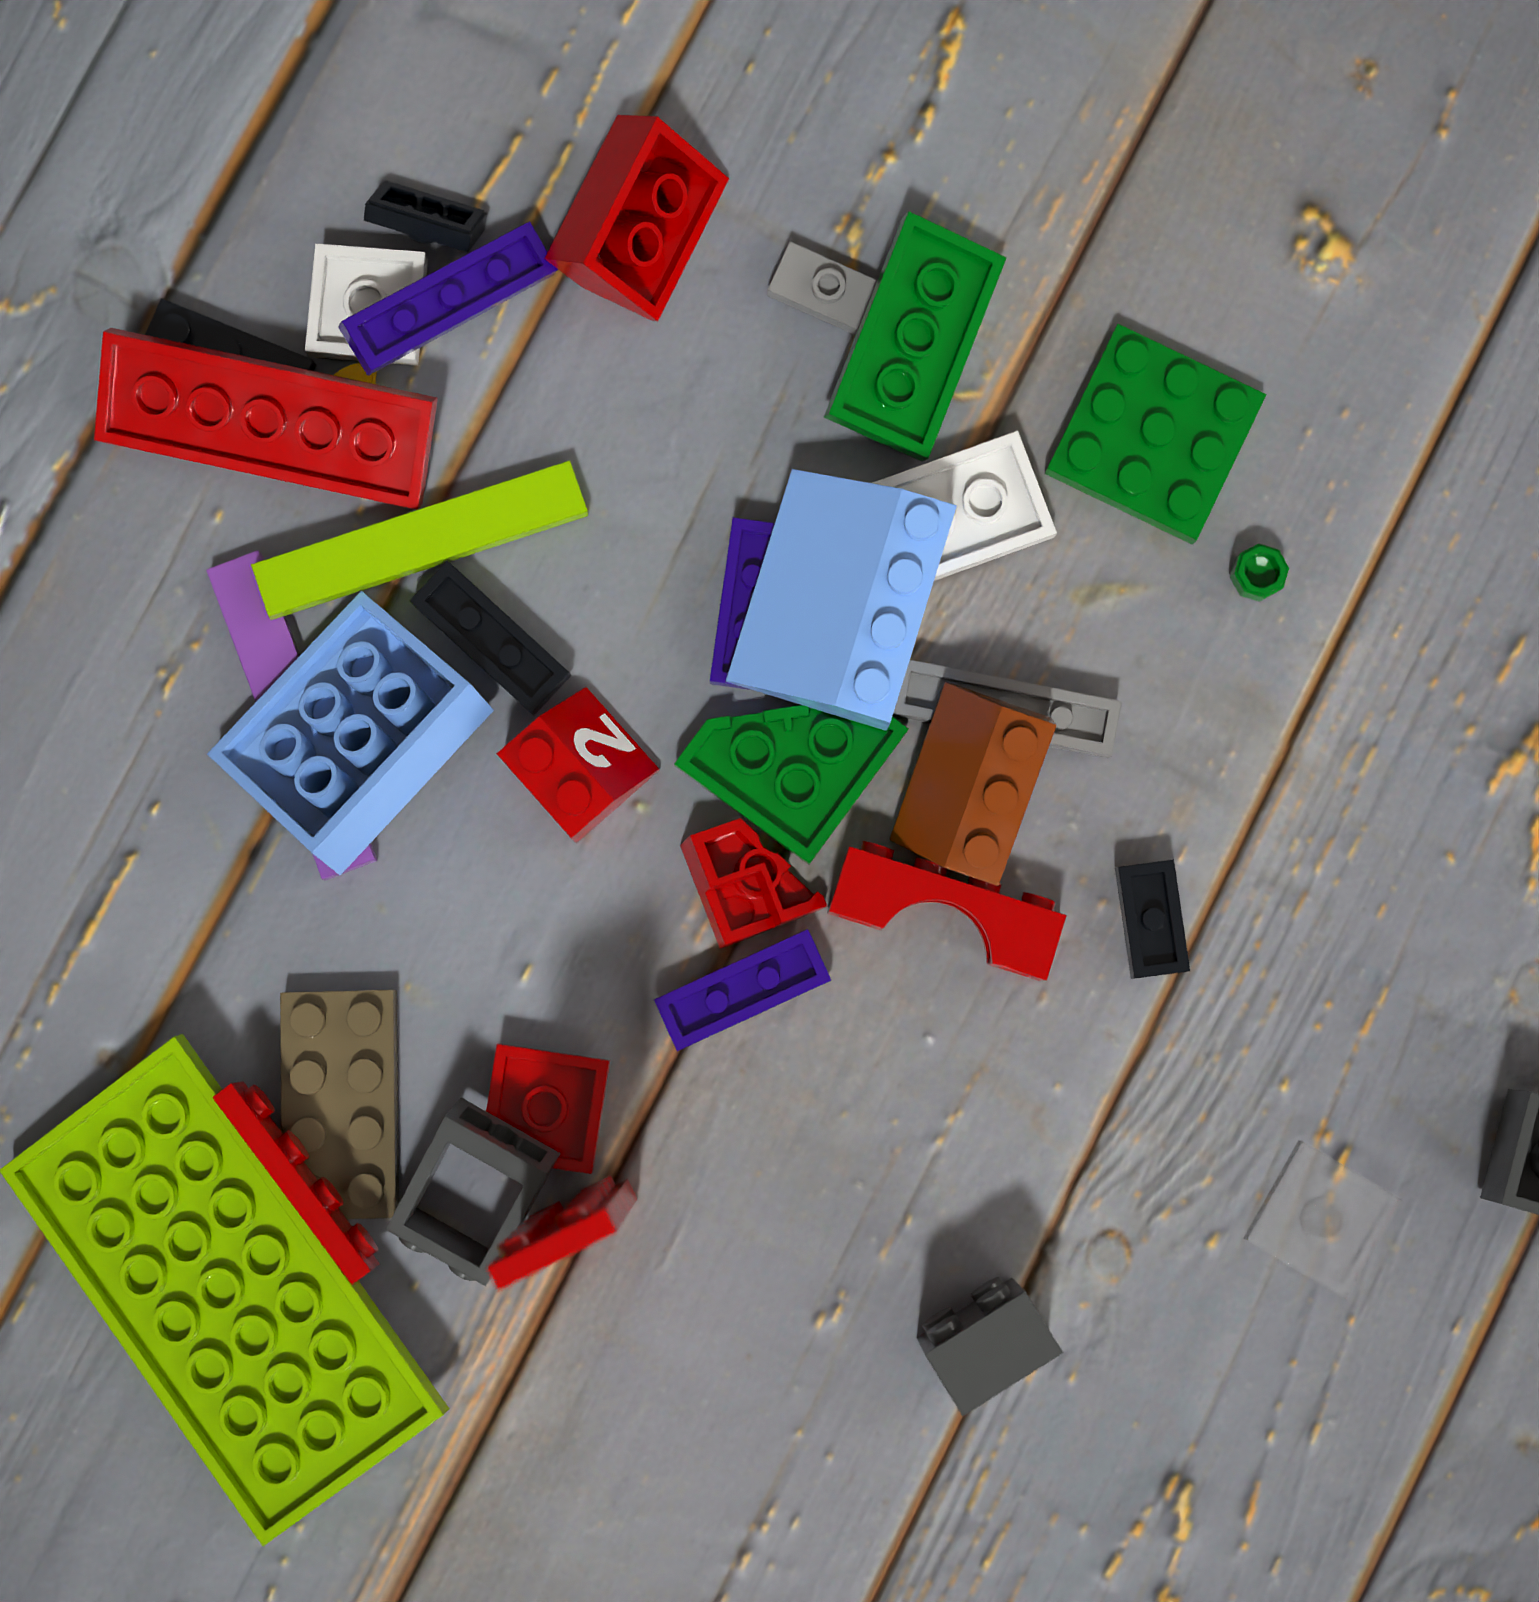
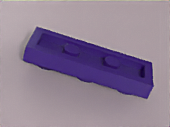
(743, 564)
(742, 990)

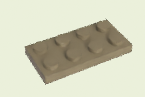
(344, 1092)

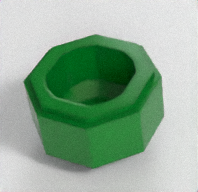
(1259, 572)

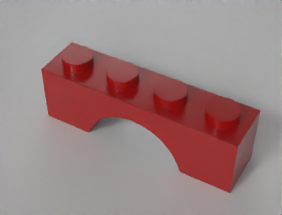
(1014, 932)

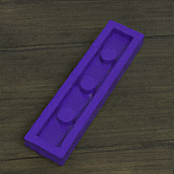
(447, 298)

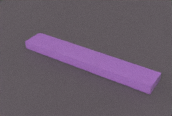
(262, 645)

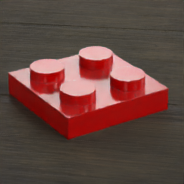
(552, 1100)

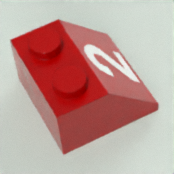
(578, 763)

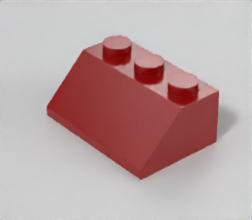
(637, 215)

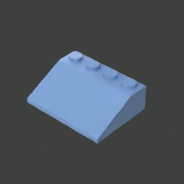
(841, 596)
(350, 732)

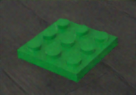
(1155, 434)

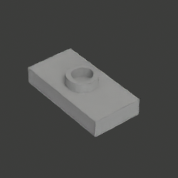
(822, 288)

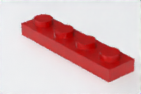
(312, 1198)

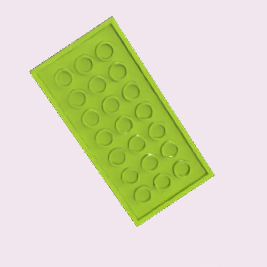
(222, 1292)

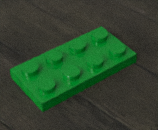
(915, 337)

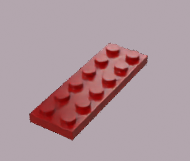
(264, 418)
(560, 1232)

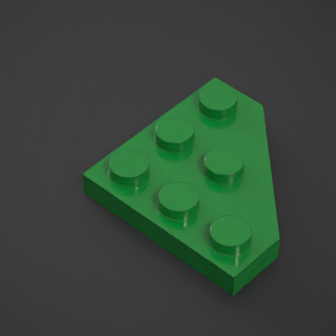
(789, 769)

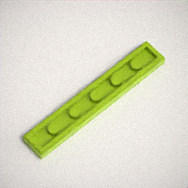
(419, 540)

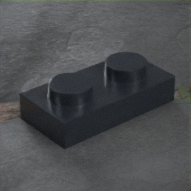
(1152, 919)

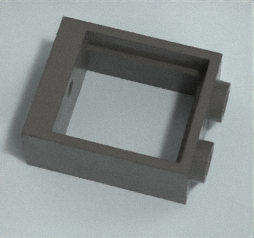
(495, 1145)

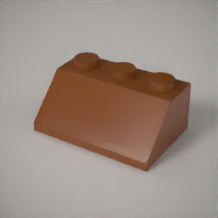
(972, 782)

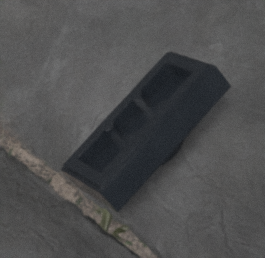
(425, 216)

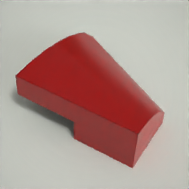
(744, 883)

